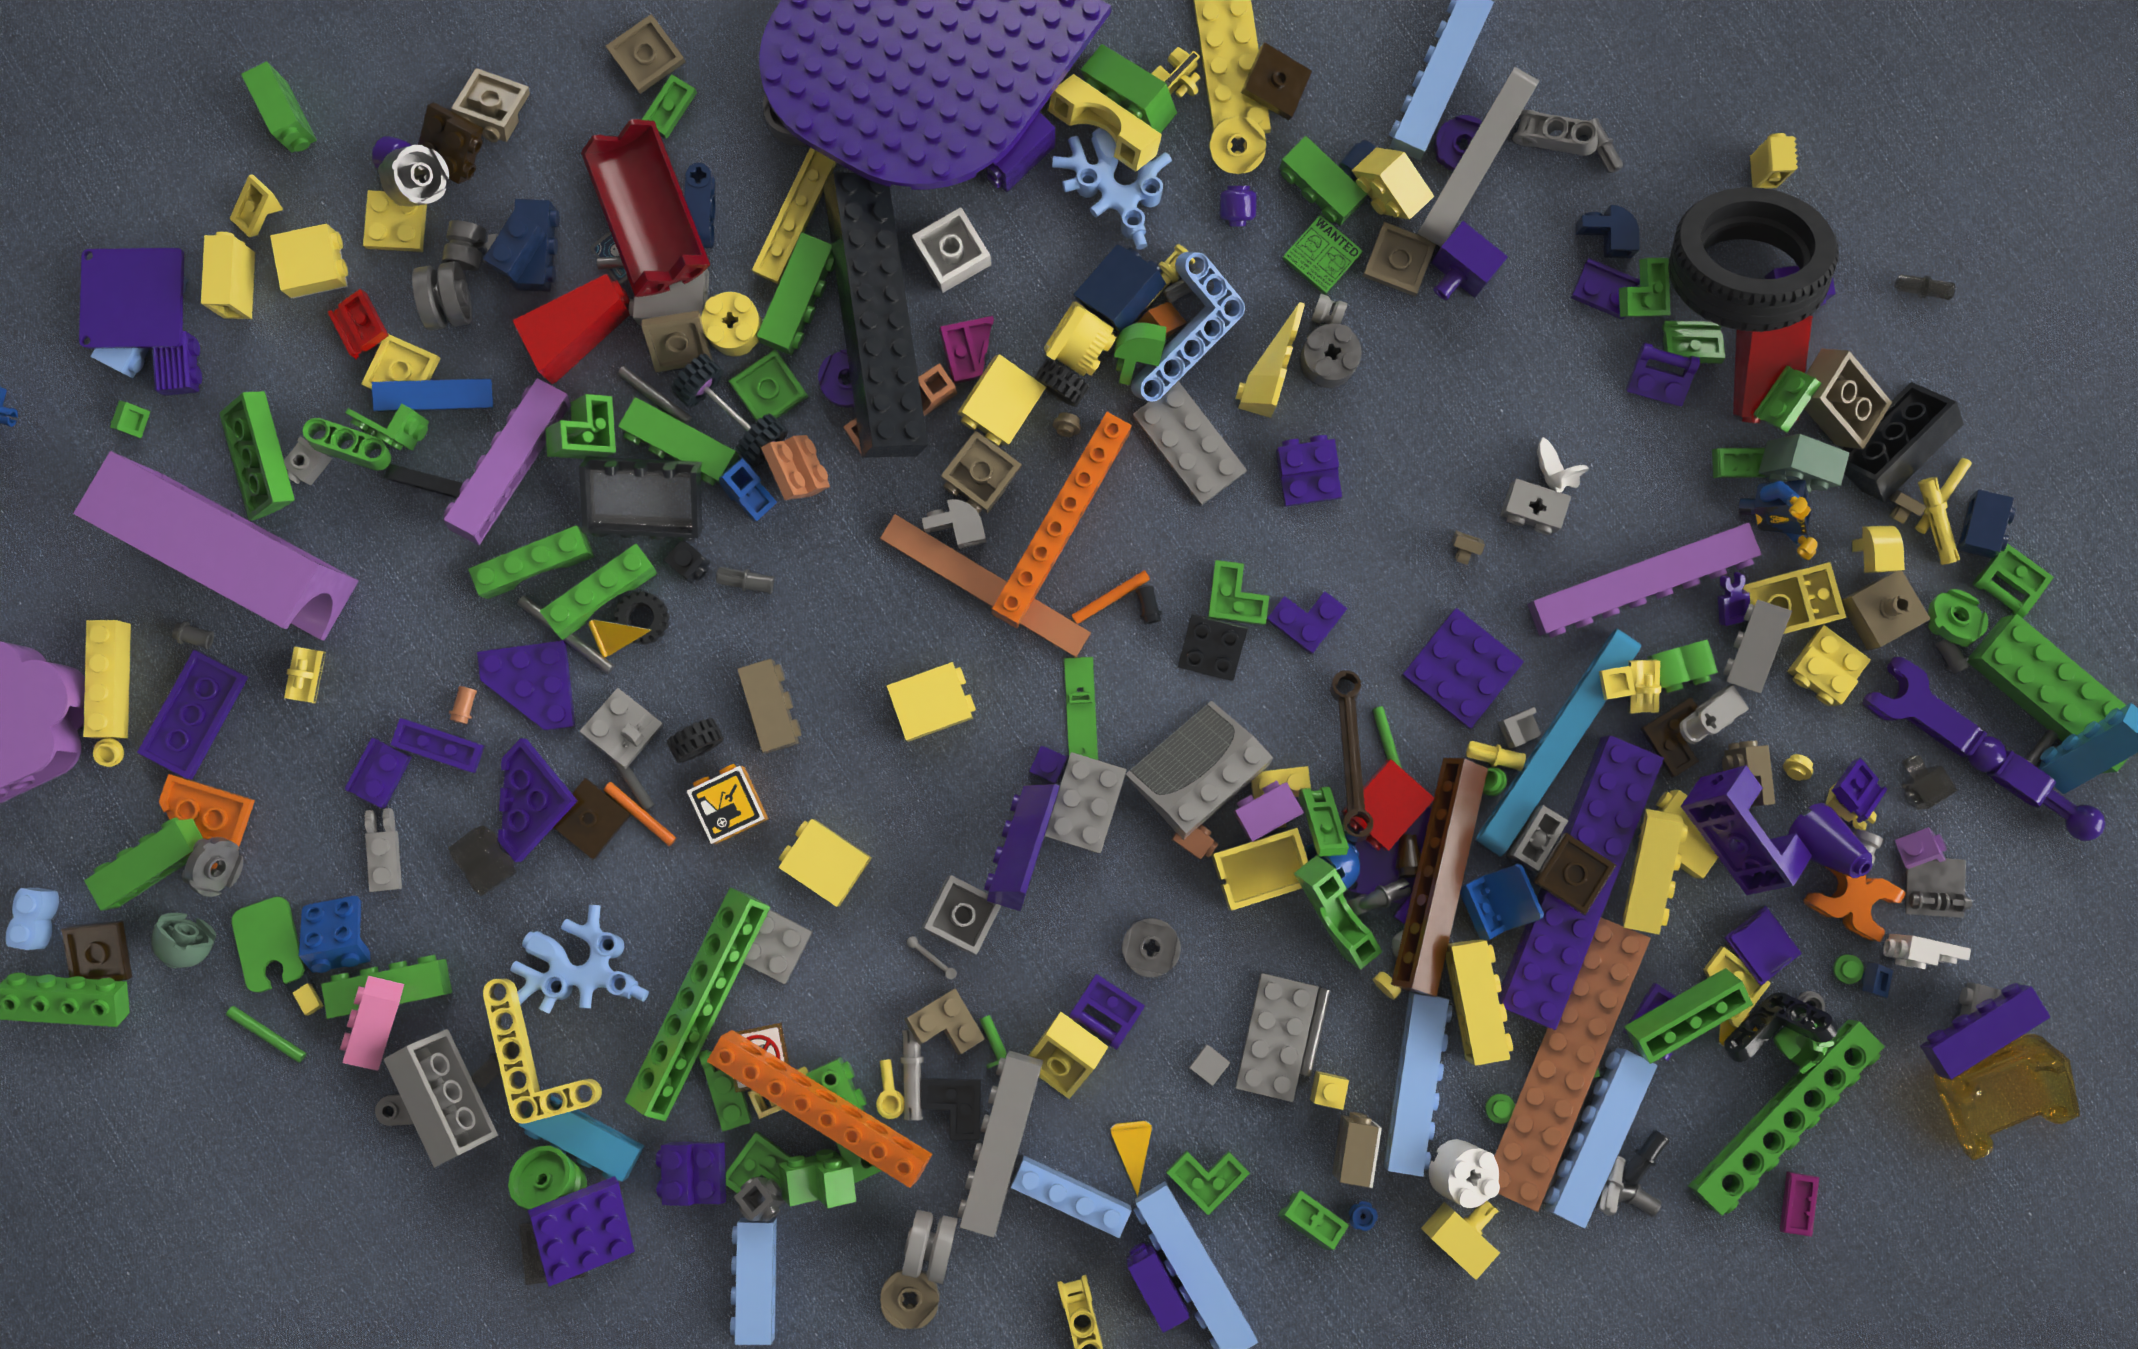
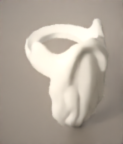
(1553, 471)

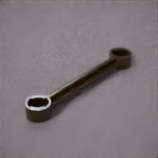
(1351, 755)

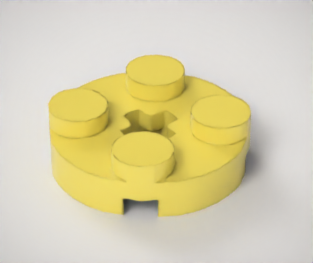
(1221, 145)

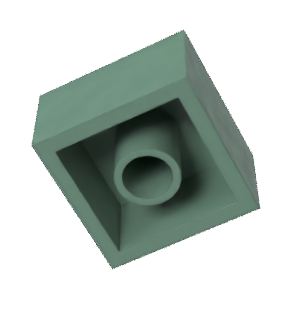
(1804, 459)

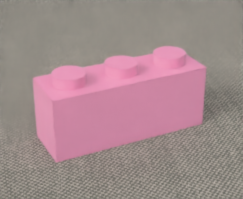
(371, 1022)

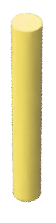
(1946, 490)

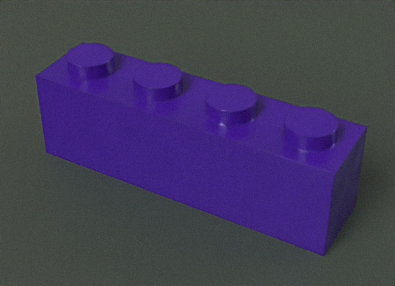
(1985, 1030)

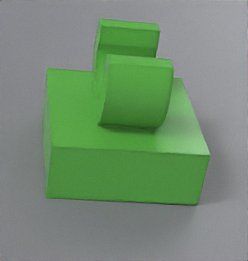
(130, 419)

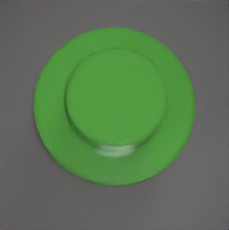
(1495, 782)
(1848, 969)
(1499, 1108)

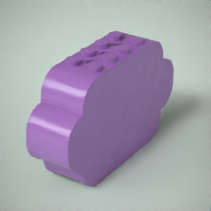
(37, 719)

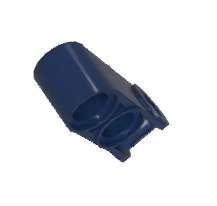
(701, 201)

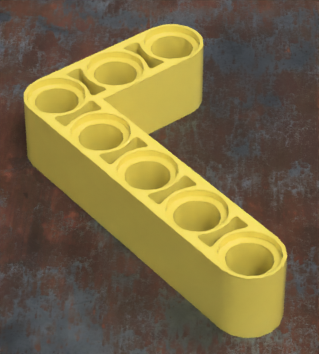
(524, 1061)

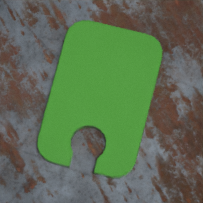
(265, 935)

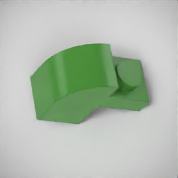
(1138, 344)

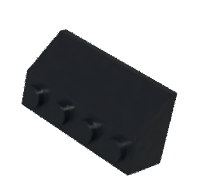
(1903, 441)

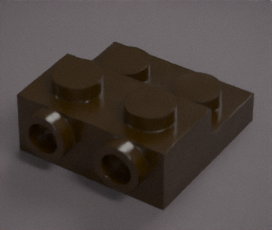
(453, 139)

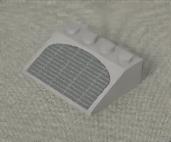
(1199, 768)

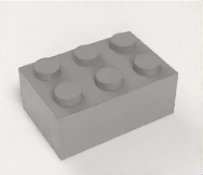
(1085, 802)

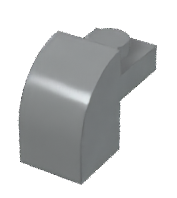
(962, 518)

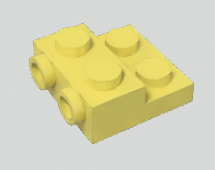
(1828, 667)

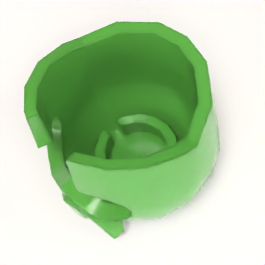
(1801, 1049)

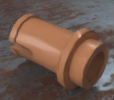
(463, 705)

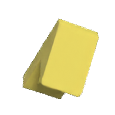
(253, 206)

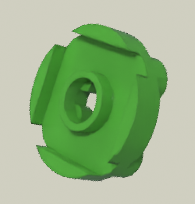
(1944, 623)

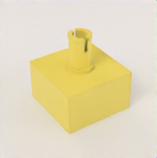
(1462, 1236)

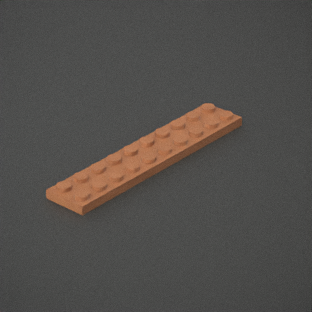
(1567, 1065)

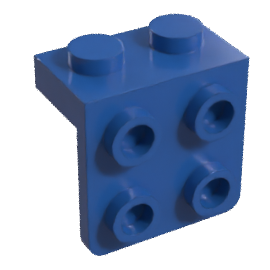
(1501, 901)
(332, 935)

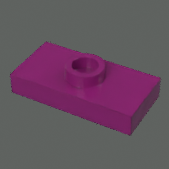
(1799, 1204)

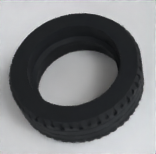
(1762, 217)

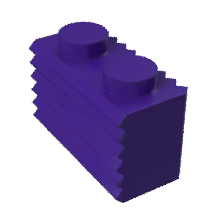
(177, 368)

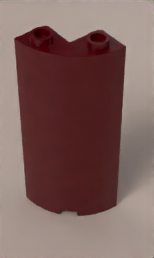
(645, 208)

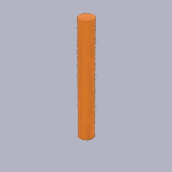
(1110, 597)
(639, 813)

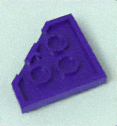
(533, 681)
(530, 800)

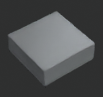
(1209, 1064)

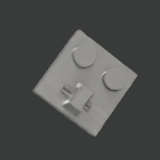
(621, 728)

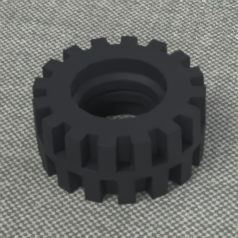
(1061, 383)
(658, 608)
(695, 740)

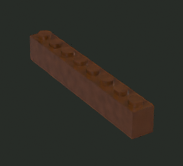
(1439, 876)

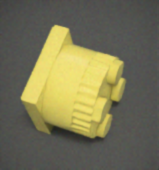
(1080, 340)

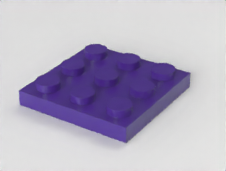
(1462, 668)
(581, 1231)

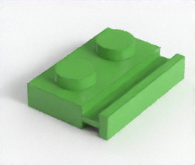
(1695, 339)
(1787, 398)

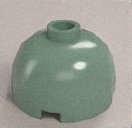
(181, 941)

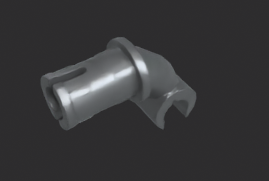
(1380, 897)
(1639, 1198)

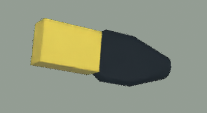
(304, 994)

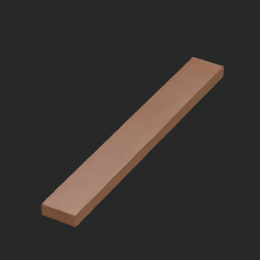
(981, 583)

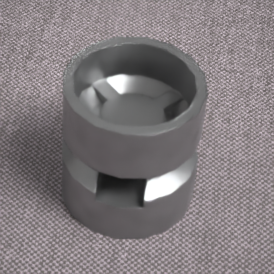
(464, 244)

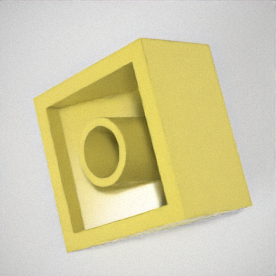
(1067, 1055)

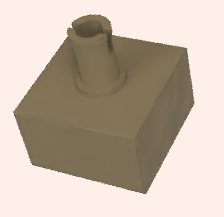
(1884, 610)

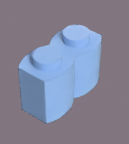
(32, 918)

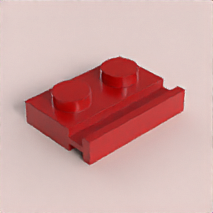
(358, 323)

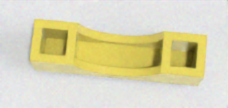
(1081, 103)

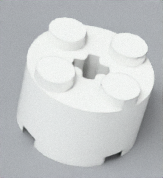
(1464, 1173)

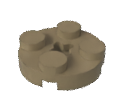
(911, 1315)

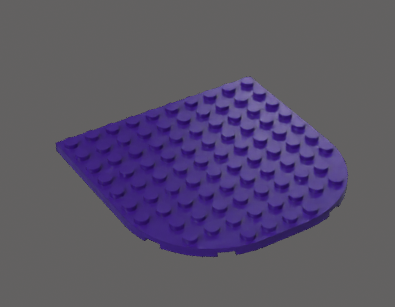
(919, 85)

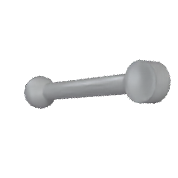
(950, 973)

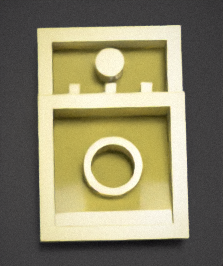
(1807, 592)

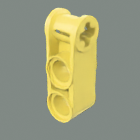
(1078, 1301)

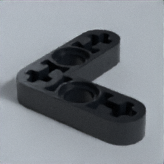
(1746, 1042)

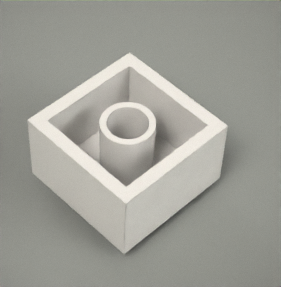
(951, 250)

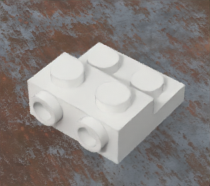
(1918, 951)

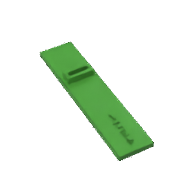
(1081, 706)

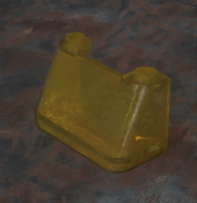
(2006, 1089)

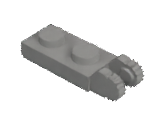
(382, 852)

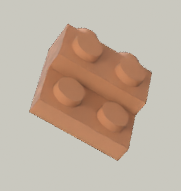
(796, 467)

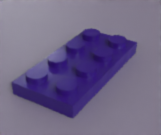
(192, 714)

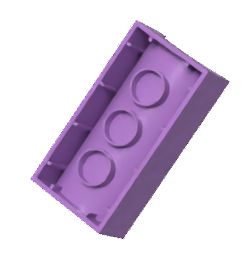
(215, 546)

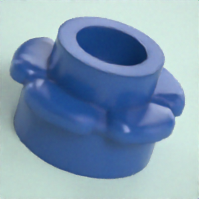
(1369, 1220)

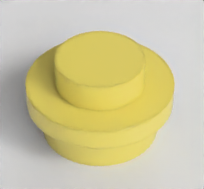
(108, 752)
(1798, 767)

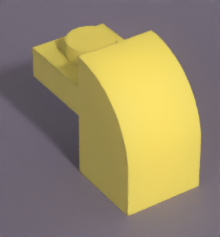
(1881, 549)

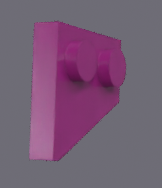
(966, 347)

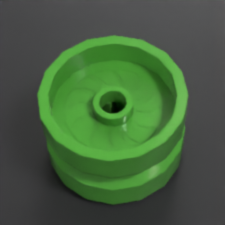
(544, 1176)

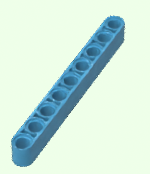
(1555, 746)

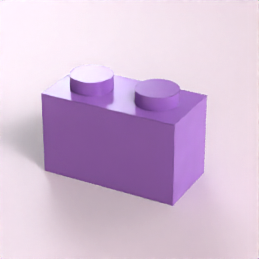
(1267, 811)

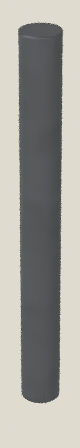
(573, 640)

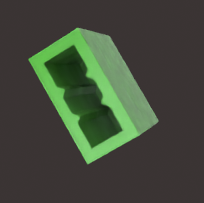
(279, 107)

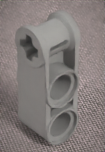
(1536, 129)
(1713, 715)

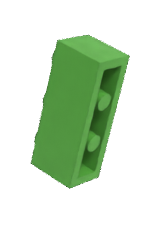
(1322, 181)

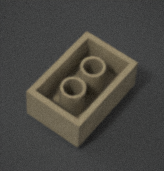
(1847, 401)

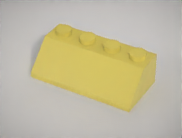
(1477, 1002)

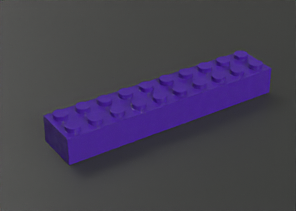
(1605, 821)

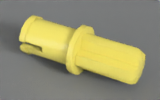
(1496, 755)

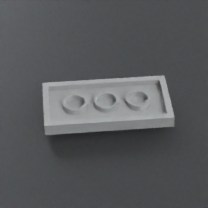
(1189, 443)
(1276, 1037)

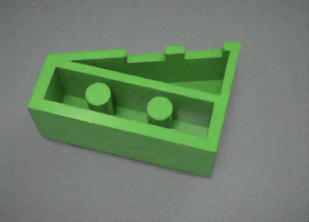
(1130, 87)

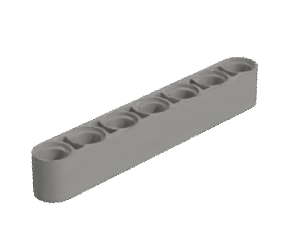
(1478, 157)

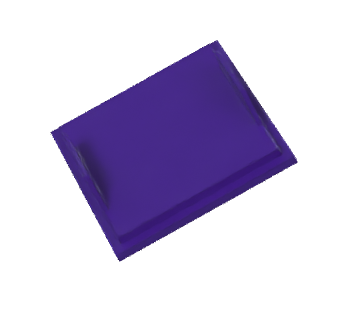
(1762, 945)

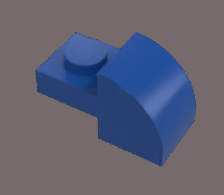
(745, 488)

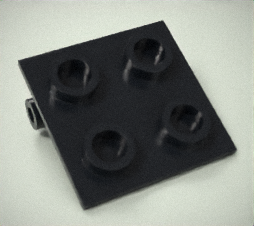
(1212, 647)

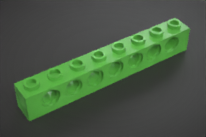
(697, 1004)
(1770, 1118)

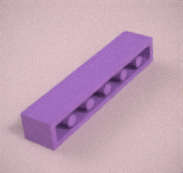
(506, 462)

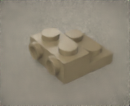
(491, 104)
(980, 473)
(1758, 761)

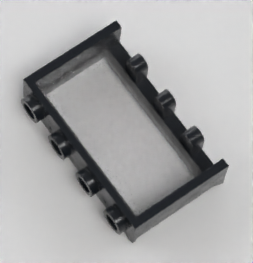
(641, 497)

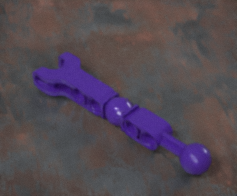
(1984, 752)

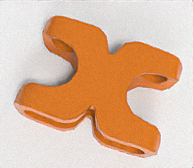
(1854, 903)

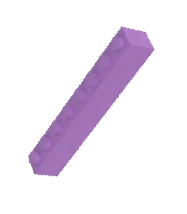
(1644, 579)

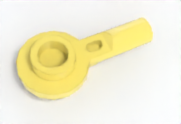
(889, 1102)

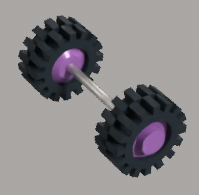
(699, 380)

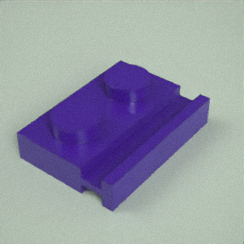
(1600, 286)
(378, 773)
(1859, 790)

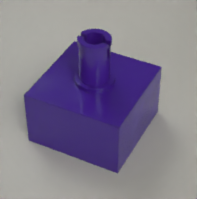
(1467, 262)

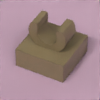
(1904, 506)
(1466, 546)

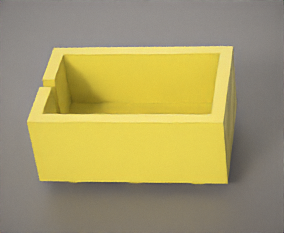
(1260, 868)

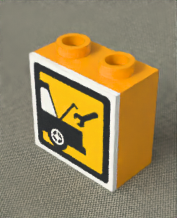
(727, 803)

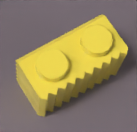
(1773, 161)

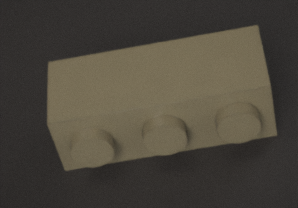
(769, 705)

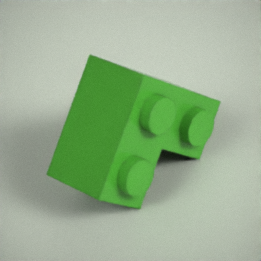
(588, 433)
(819, 1178)

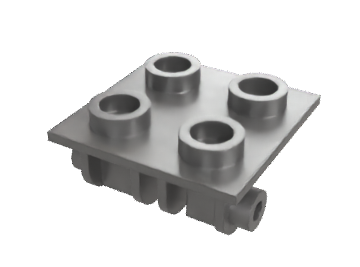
(1937, 889)

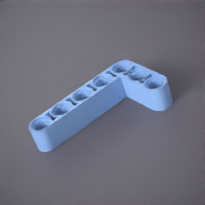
(1194, 329)

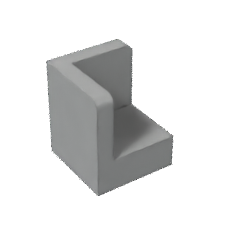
(1520, 728)

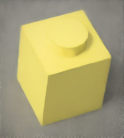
(1329, 1090)

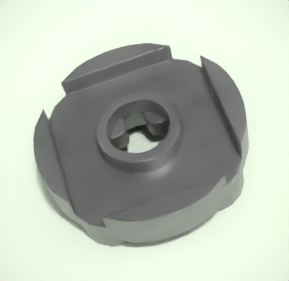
(204, 855)
(1160, 961)

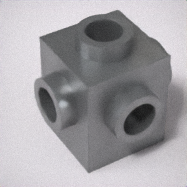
(750, 1199)

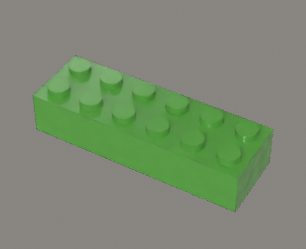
(2042, 679)

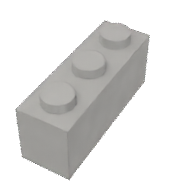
(1757, 645)

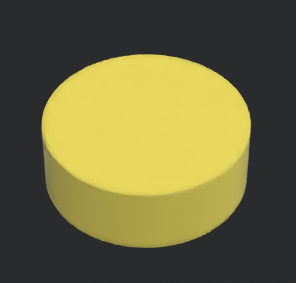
(1383, 982)

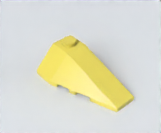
(1266, 379)

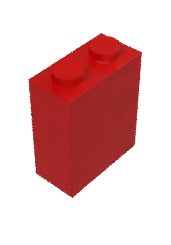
(1393, 803)

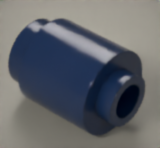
(1355, 156)

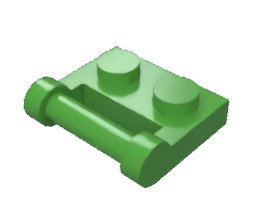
(2017, 572)

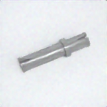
(912, 1076)

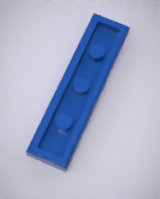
(432, 394)

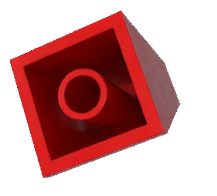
(572, 325)
(1761, 360)

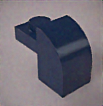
(1618, 228)

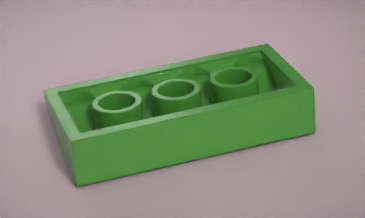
(256, 455)

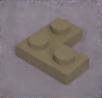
(946, 1015)

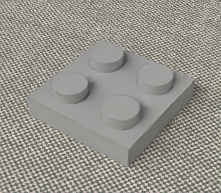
(778, 947)

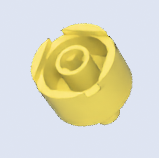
(720, 312)

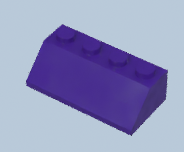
(1022, 845)

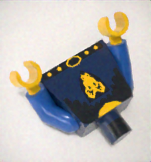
(1783, 509)

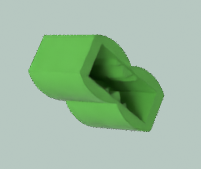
(1685, 664)

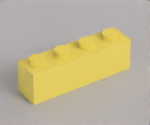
(107, 679)
(1653, 871)

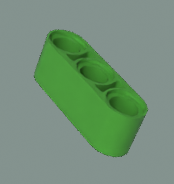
(337, 434)

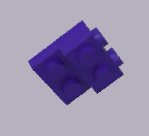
(1309, 471)
(692, 1173)

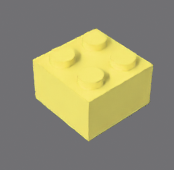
(1392, 183)

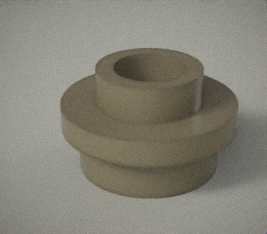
(1067, 424)

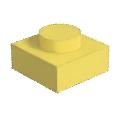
(1617, 682)

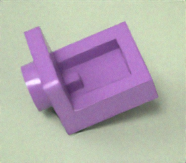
(1921, 848)

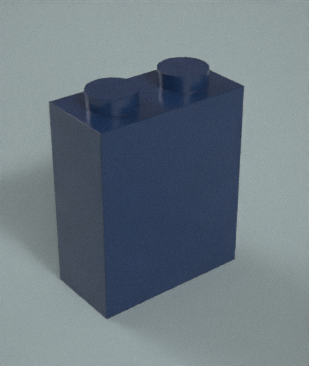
(1120, 287)

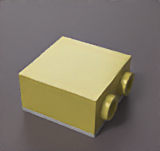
(309, 260)

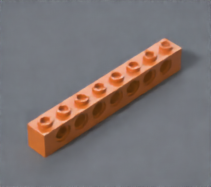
(1061, 520)
(820, 1108)

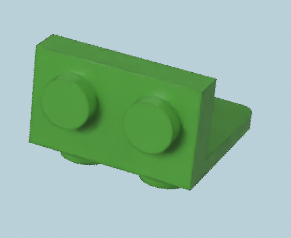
(404, 429)

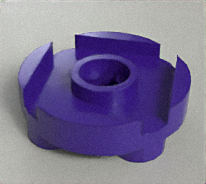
(1454, 130)
(830, 380)

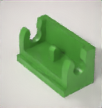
(1313, 1220)

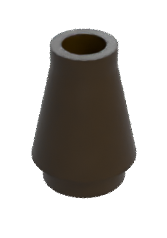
(1407, 856)

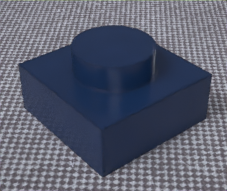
(1877, 980)

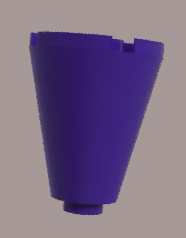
(1832, 841)

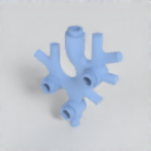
(1115, 196)
(586, 977)

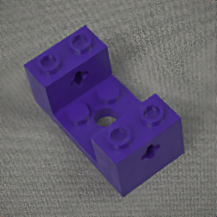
(1721, 814)

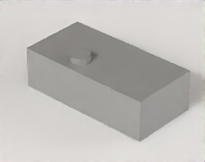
(440, 1097)

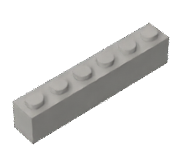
(1000, 1144)

